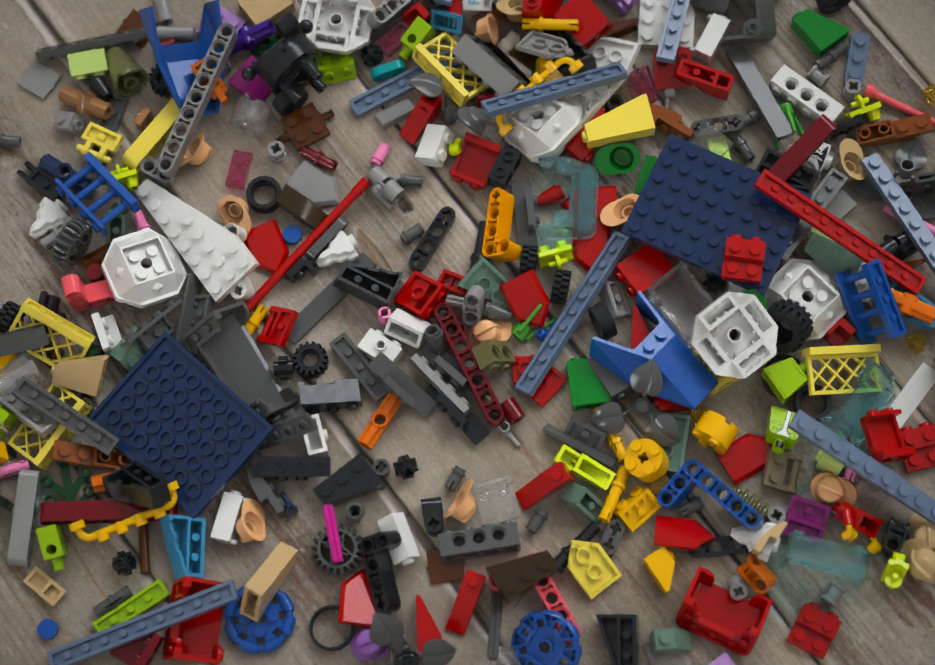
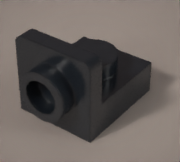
(298, 270)

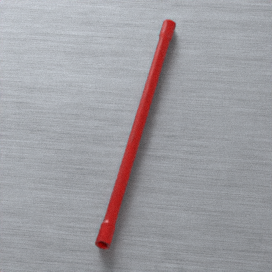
(355, 192)

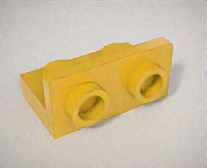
(637, 507)

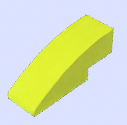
(584, 467)

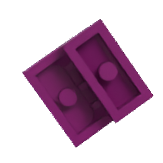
(255, 89)
(806, 516)

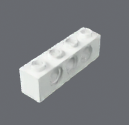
(803, 88)

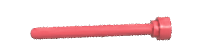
(872, 92)

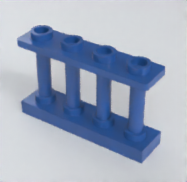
(104, 177)
(883, 298)

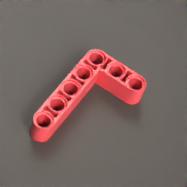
(86, 296)
(544, 591)

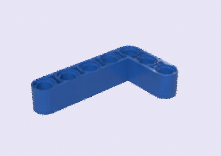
(713, 490)

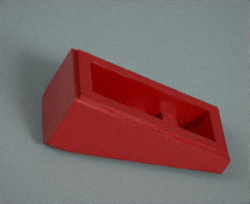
(454, 276)

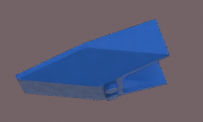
(176, 59)
(683, 373)

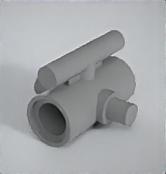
(385, 187)

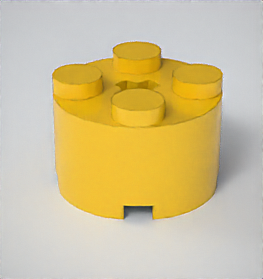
(714, 432)
(636, 457)

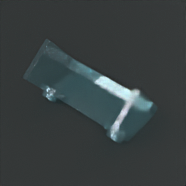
(581, 218)
(873, 391)
(825, 556)

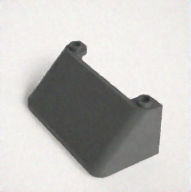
(231, 355)

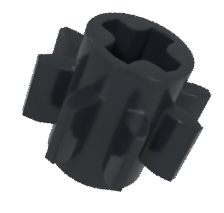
(372, 55)
(710, 285)
(283, 367)
(405, 467)
(124, 563)
(407, 657)

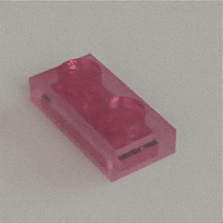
(391, 41)
(644, 83)
(239, 169)

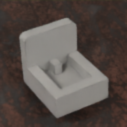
(69, 122)

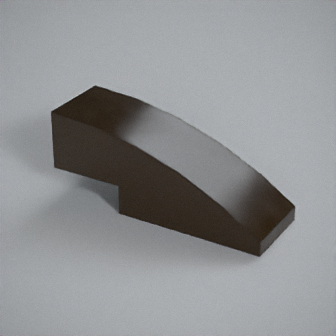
(300, 208)

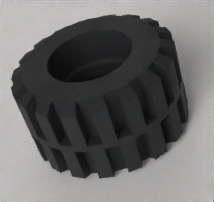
(796, 319)

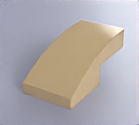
(771, 535)
(44, 586)

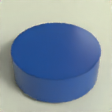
(292, 234)
(48, 629)

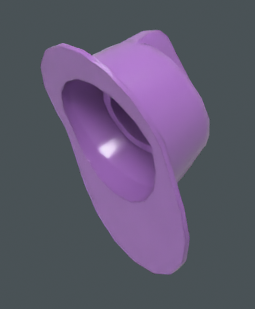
(365, 649)

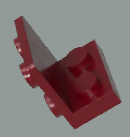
(139, 651)

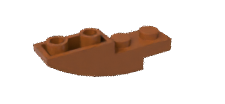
(670, 122)
(895, 131)
(89, 456)

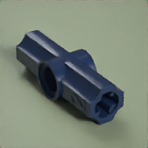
(58, 169)

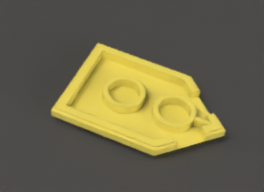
(591, 567)

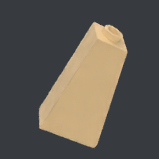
(267, 581)

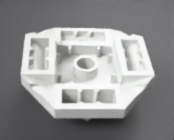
(339, 38)
(543, 127)
(811, 279)
(140, 285)
(754, 339)

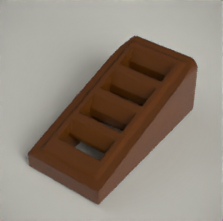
(623, 27)
(96, 256)

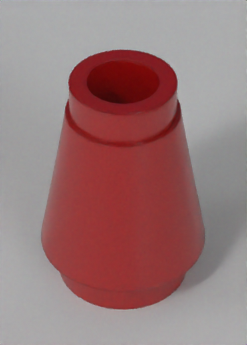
(551, 196)

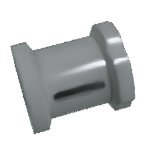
(818, 76)
(851, 89)
(278, 148)
(778, 512)
(736, 587)
(832, 593)

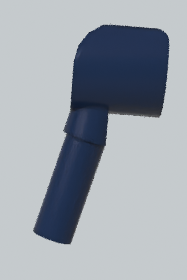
(288, 503)

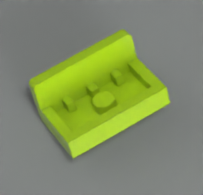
(337, 68)

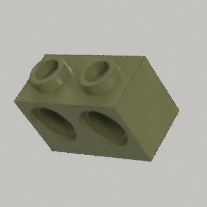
(493, 355)

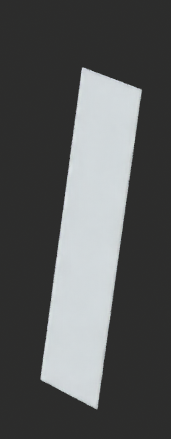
(913, 392)

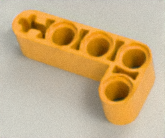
(497, 228)

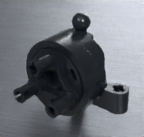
(289, 60)

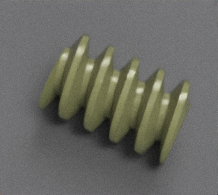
(762, 510)

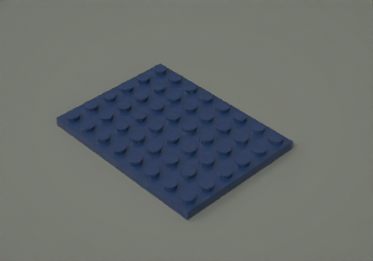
(702, 199)
(182, 423)

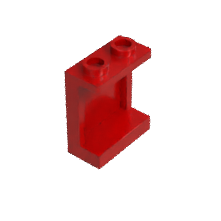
(592, 21)
(475, 161)
(642, 270)
(885, 436)

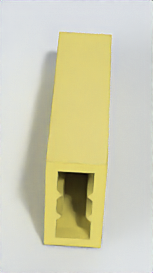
(621, 124)

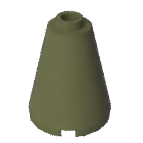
(125, 73)

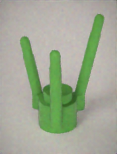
(791, 116)
(521, 329)

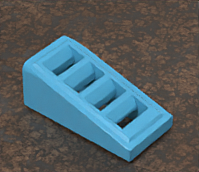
(436, 21)

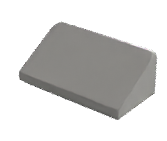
(394, 114)
(615, 300)

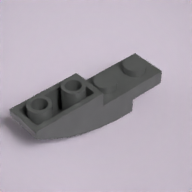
(264, 490)

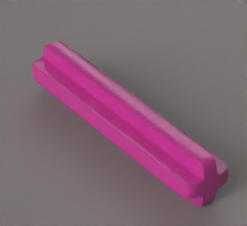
(332, 532)

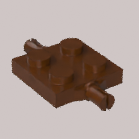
(305, 126)

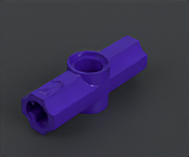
(250, 36)

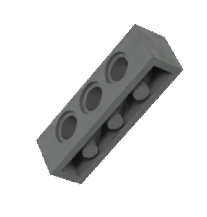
(488, 547)

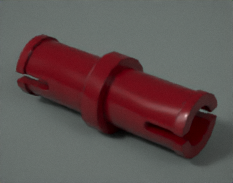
(318, 158)

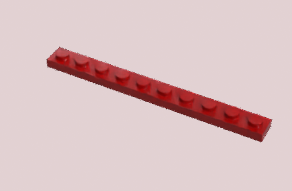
(839, 231)

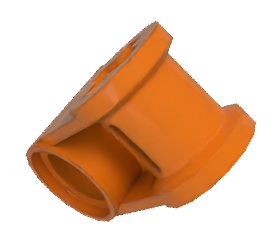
(757, 574)

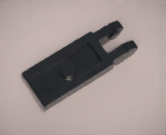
(40, 181)

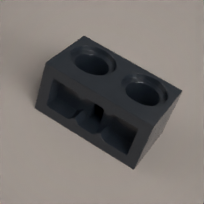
(504, 168)

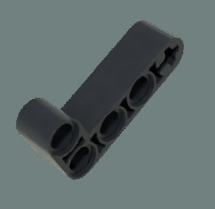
(379, 569)

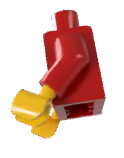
(857, 519)

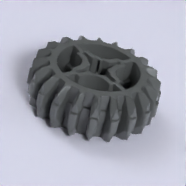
(71, 243)
(345, 533)

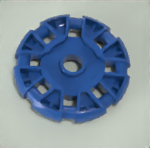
(263, 630)
(549, 634)

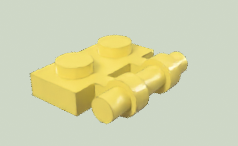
(102, 138)

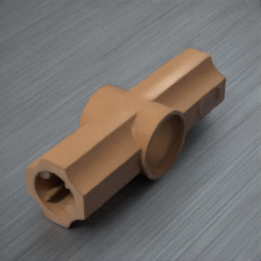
(85, 102)

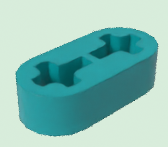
(387, 70)

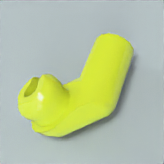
(456, 148)

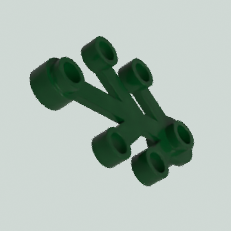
(68, 491)

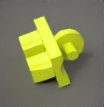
(871, 110)
(126, 177)
(555, 257)
(894, 571)

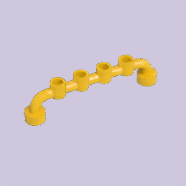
(536, 79)
(122, 526)

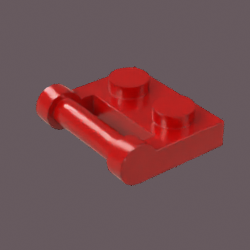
(278, 327)

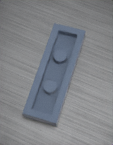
(857, 57)

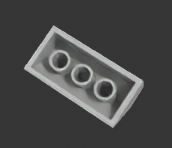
(487, 65)

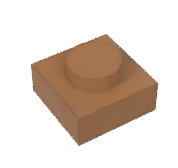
(143, 119)

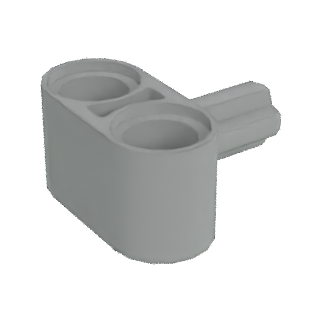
(155, 175)
(469, 304)

